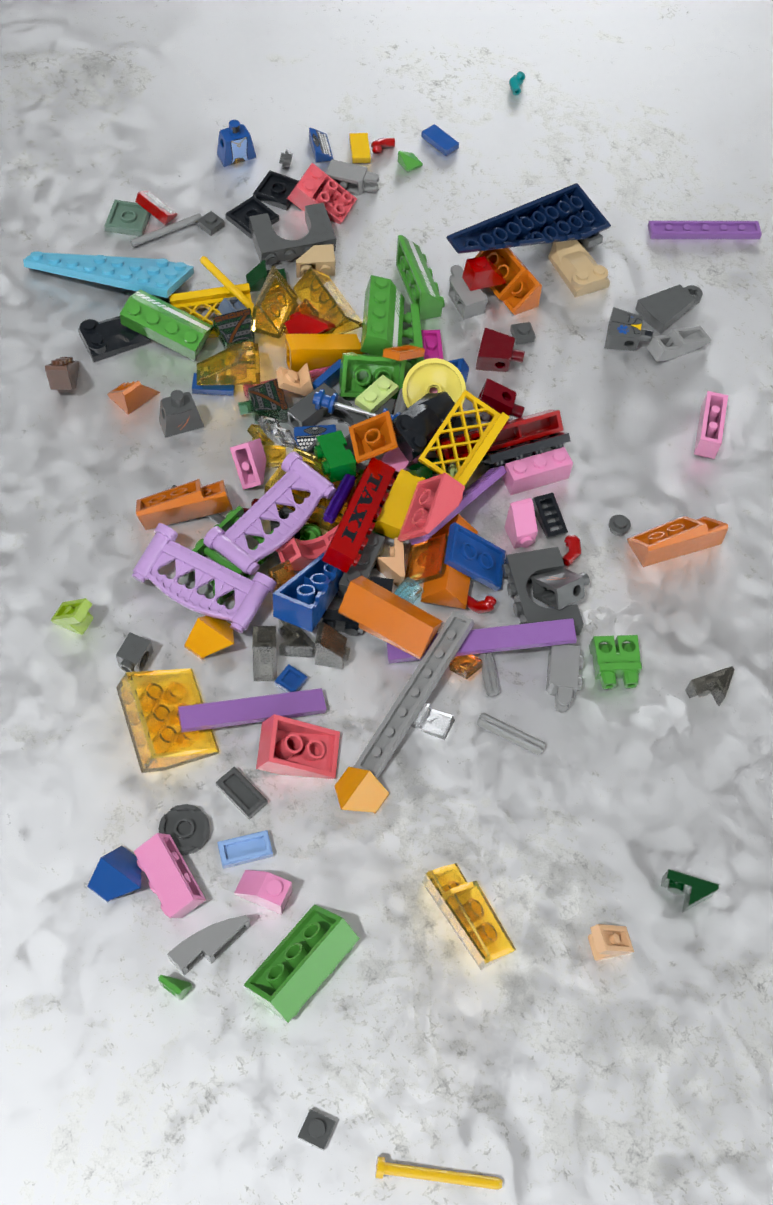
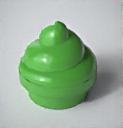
(310, 532)

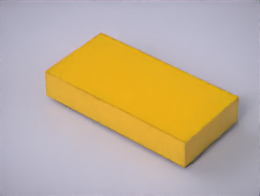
(359, 148)

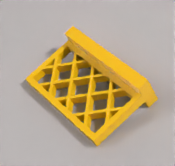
(207, 299)
(481, 445)

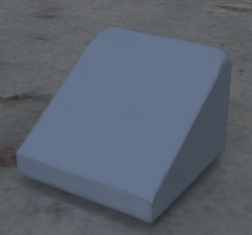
(230, 305)

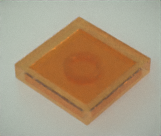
(427, 560)

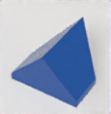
(116, 874)

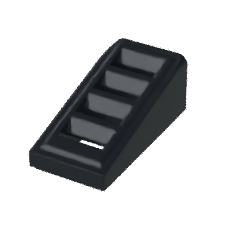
(551, 502)

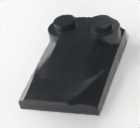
(109, 338)
(421, 421)

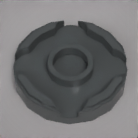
(187, 827)

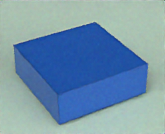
(290, 679)

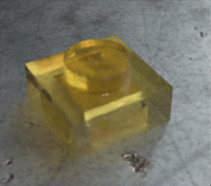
(256, 432)
(274, 455)

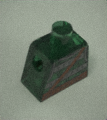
(234, 328)
(266, 401)

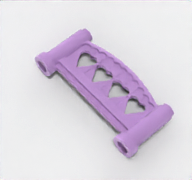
(233, 543)
(164, 550)

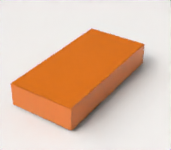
(403, 352)

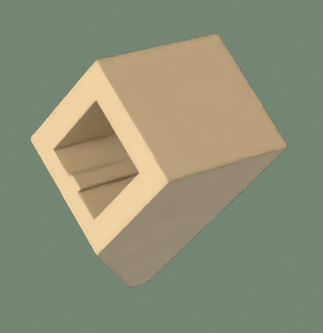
(319, 258)

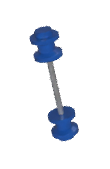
(322, 400)

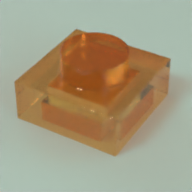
(465, 665)

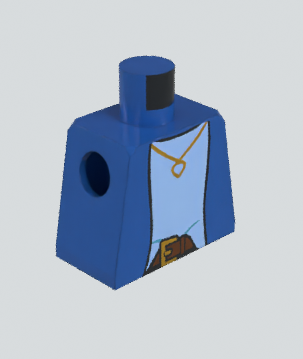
(235, 144)

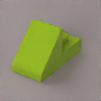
(74, 615)

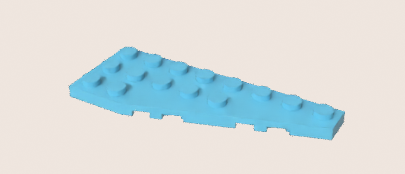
(153, 276)

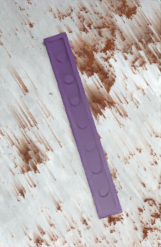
(504, 639)

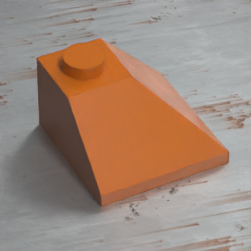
(373, 437)

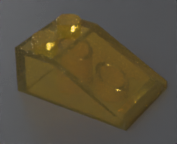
(231, 366)

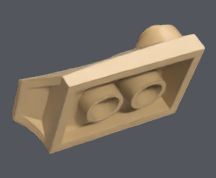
(578, 268)

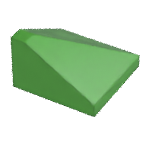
(408, 161)
(176, 987)

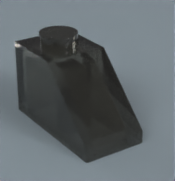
(330, 647)
(264, 653)

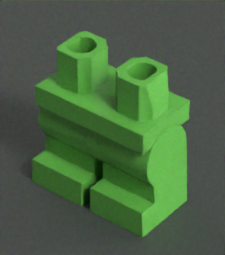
(616, 660)

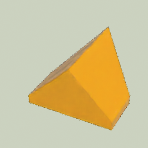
(209, 636)
(360, 791)

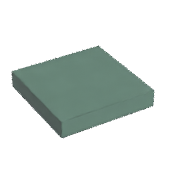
(127, 218)

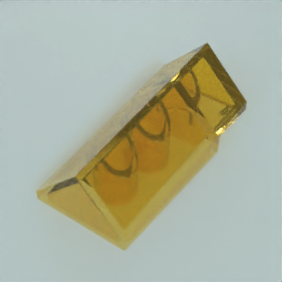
(328, 301)
(273, 305)
(469, 914)

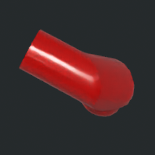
(382, 143)
(574, 552)
(481, 606)

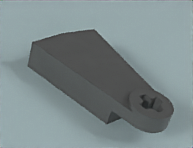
(667, 306)

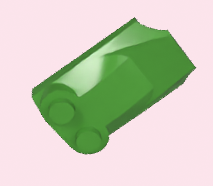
(362, 370)

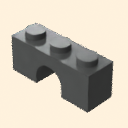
(367, 561)

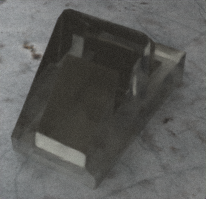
(296, 641)
(715, 682)

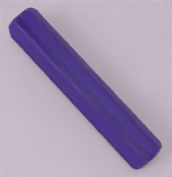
(339, 498)

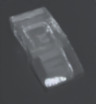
(277, 434)
(433, 722)

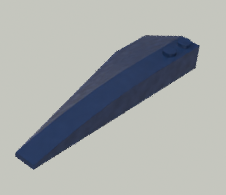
(550, 219)

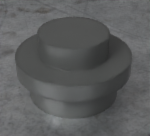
(285, 159)
(619, 525)

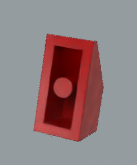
(481, 273)
(307, 324)

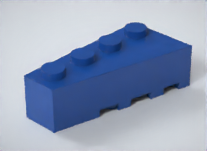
(307, 594)

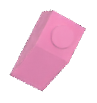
(250, 463)
(521, 523)
(265, 890)

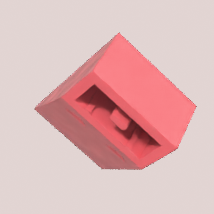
(317, 188)

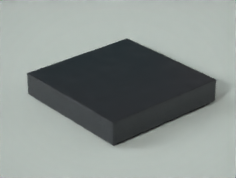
(275, 190)
(240, 214)

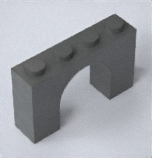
(277, 249)
(305, 414)
(519, 570)

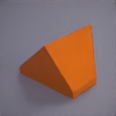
(131, 395)

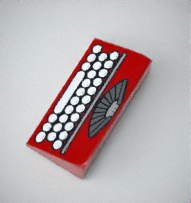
(155, 207)

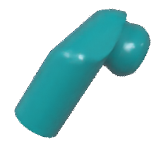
(515, 82)

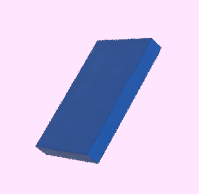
(475, 556)

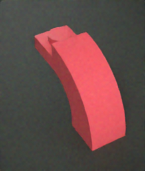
(304, 551)

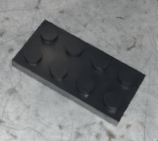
(518, 450)

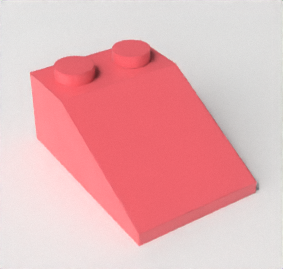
(430, 505)
(297, 748)

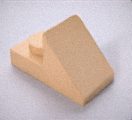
(295, 382)
(393, 566)
(609, 941)

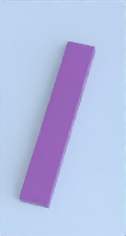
(704, 230)
(469, 495)
(251, 710)

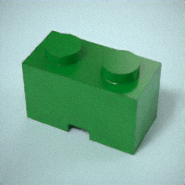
(334, 457)

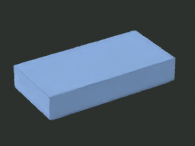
(245, 849)

